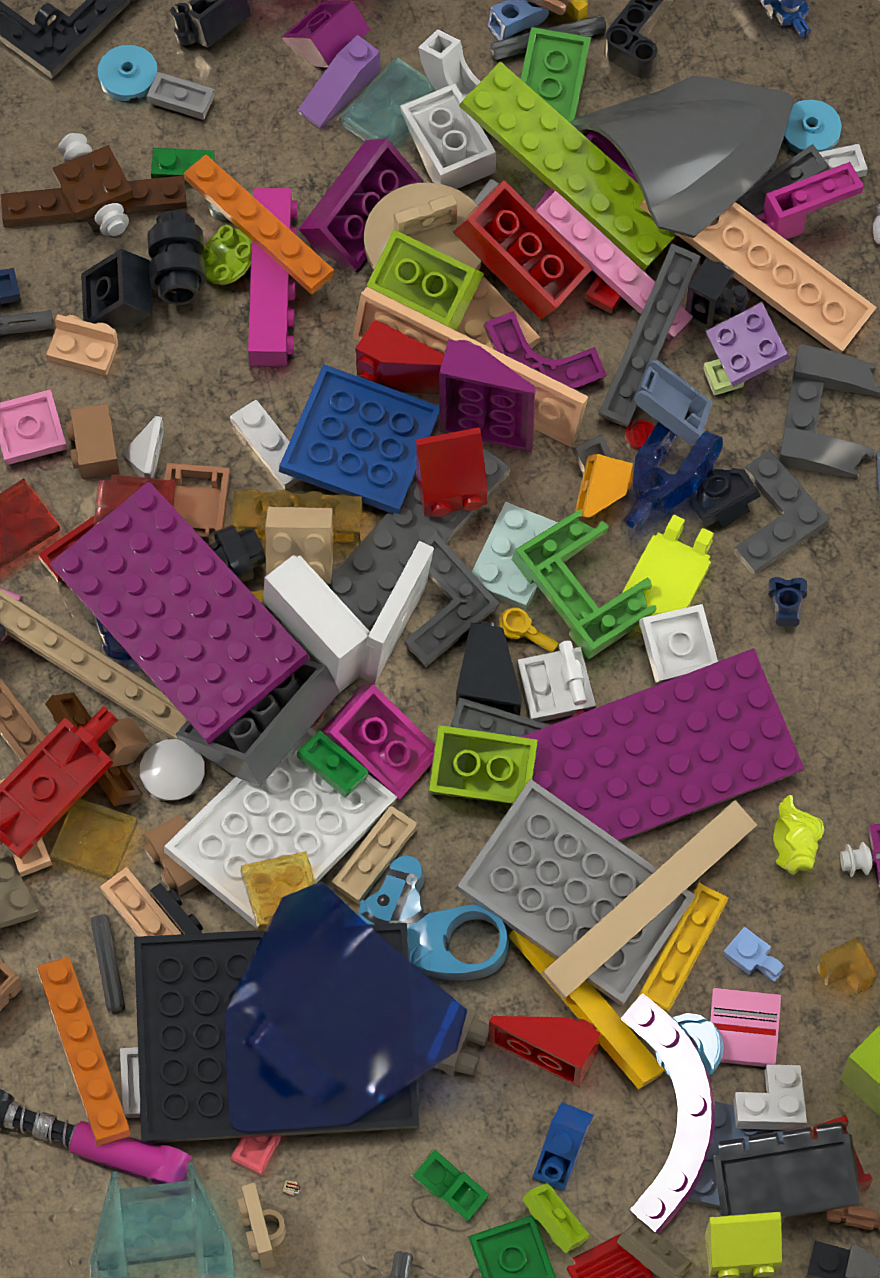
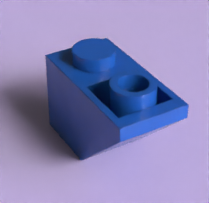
(562, 1145)

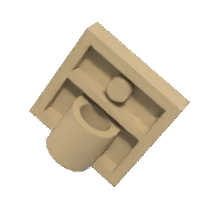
(258, 1239)

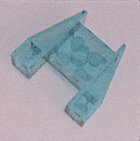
(160, 1225)

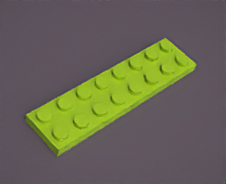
(566, 162)

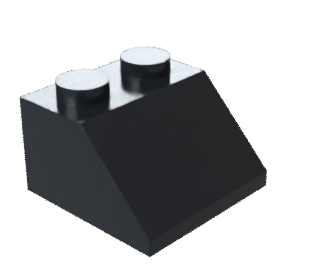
(117, 290)

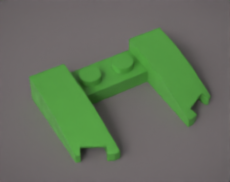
(591, 627)

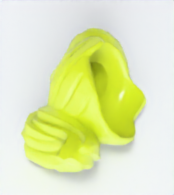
(796, 837)

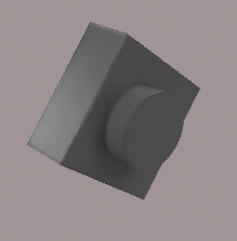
(593, 446)

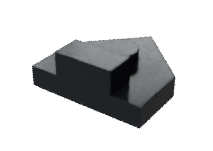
(723, 496)

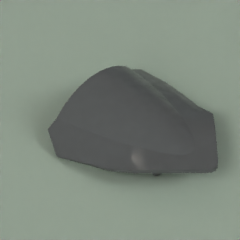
(696, 145)

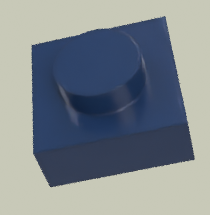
(8, 286)

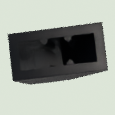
(488, 671)

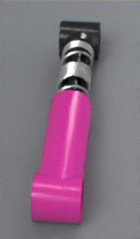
(128, 1154)

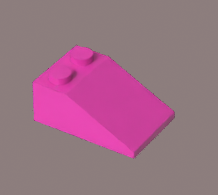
(381, 739)

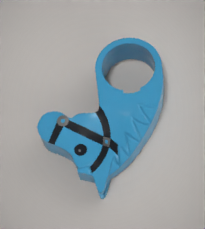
(429, 932)

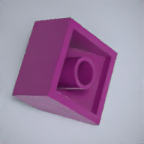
(326, 31)

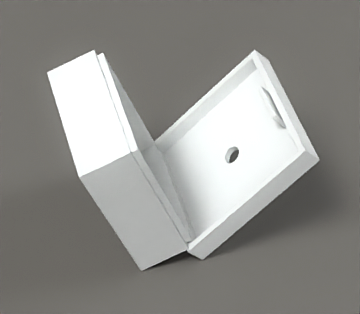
(328, 626)

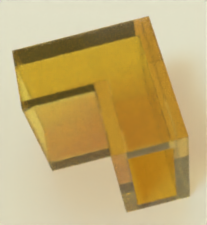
(851, 962)

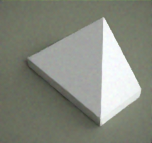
(145, 449)

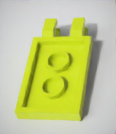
(672, 568)

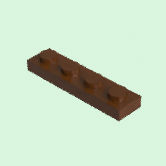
(116, 781)

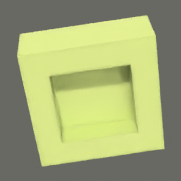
(718, 378)

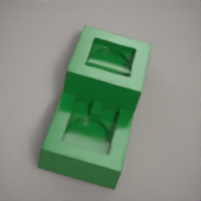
(449, 1185)

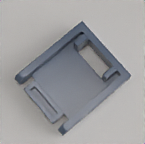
(668, 399)

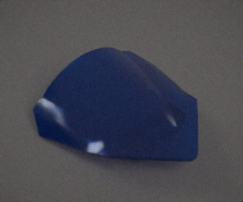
(329, 1020)

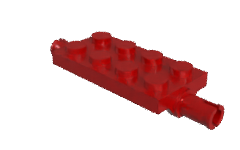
(52, 781)

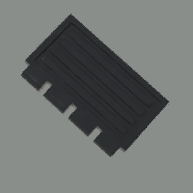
(790, 1177)

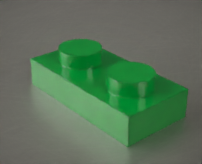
(174, 162)
(332, 764)

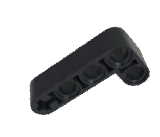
(633, 37)

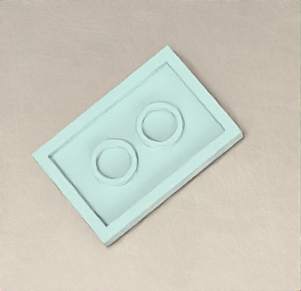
(495, 565)

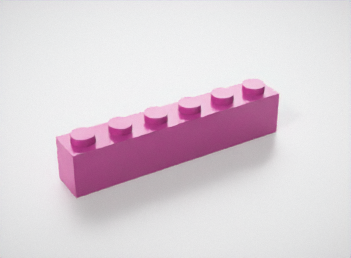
(271, 290)

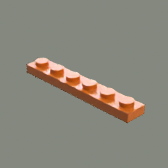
(259, 224)
(83, 1051)

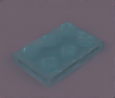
(377, 109)

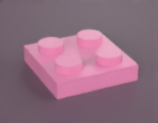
(30, 428)

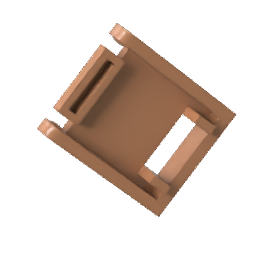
(200, 506)

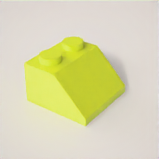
(744, 1245)

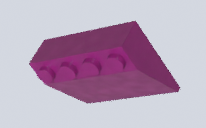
(485, 394)

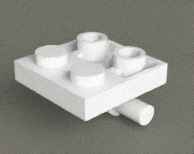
(556, 683)

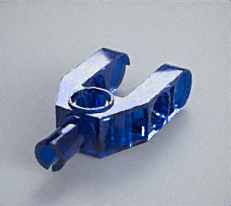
(671, 487)

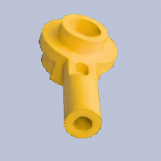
(518, 625)

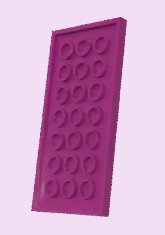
(179, 612)
(669, 749)

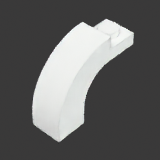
(445, 63)

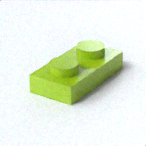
(555, 1217)

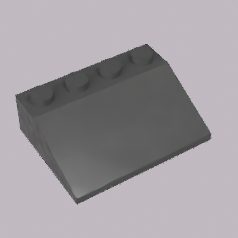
(271, 727)

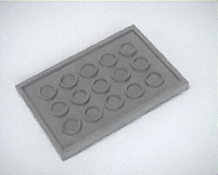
(558, 877)

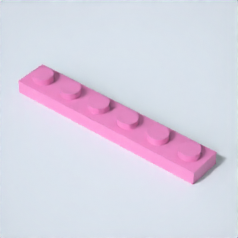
(604, 257)

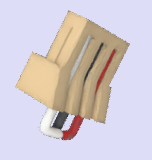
(290, 1187)

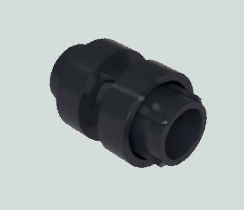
(177, 258)
(239, 550)

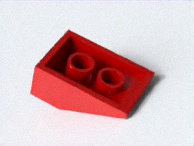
(398, 361)
(451, 472)
(550, 1043)

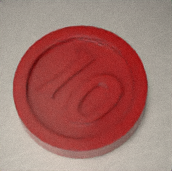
(638, 432)

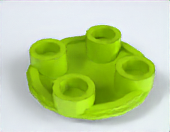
(227, 255)

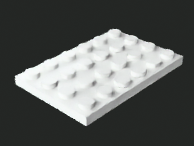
(280, 818)

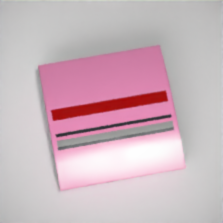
(747, 1025)

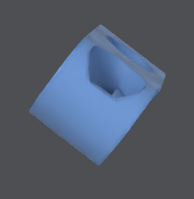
(515, 16)

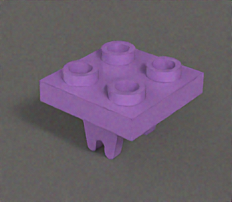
(747, 344)

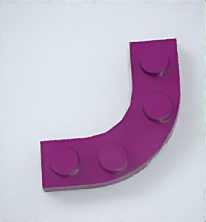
(572, 371)

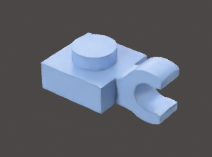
(751, 953)

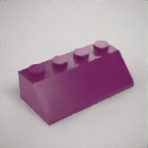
(341, 215)

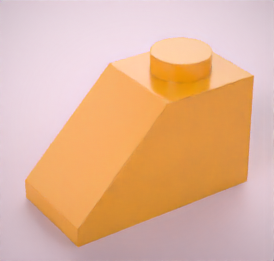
(603, 483)

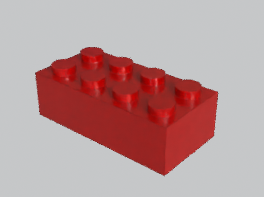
(522, 250)

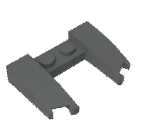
(801, 445)

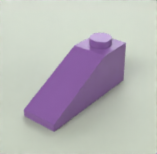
(342, 80)

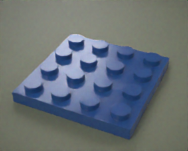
(359, 439)

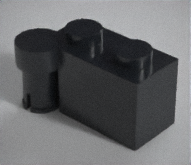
(207, 20)

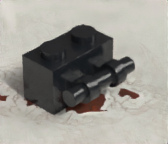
(711, 295)

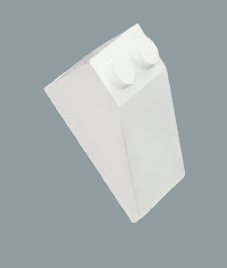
(449, 139)

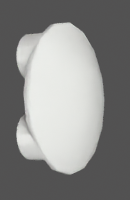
(172, 770)

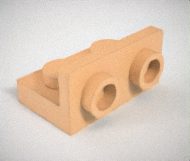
(83, 344)

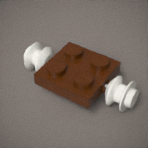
(93, 183)

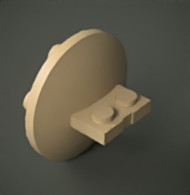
(424, 213)

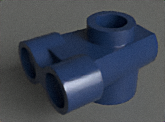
(787, 599)

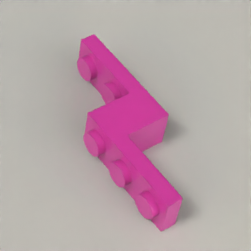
(787, 207)

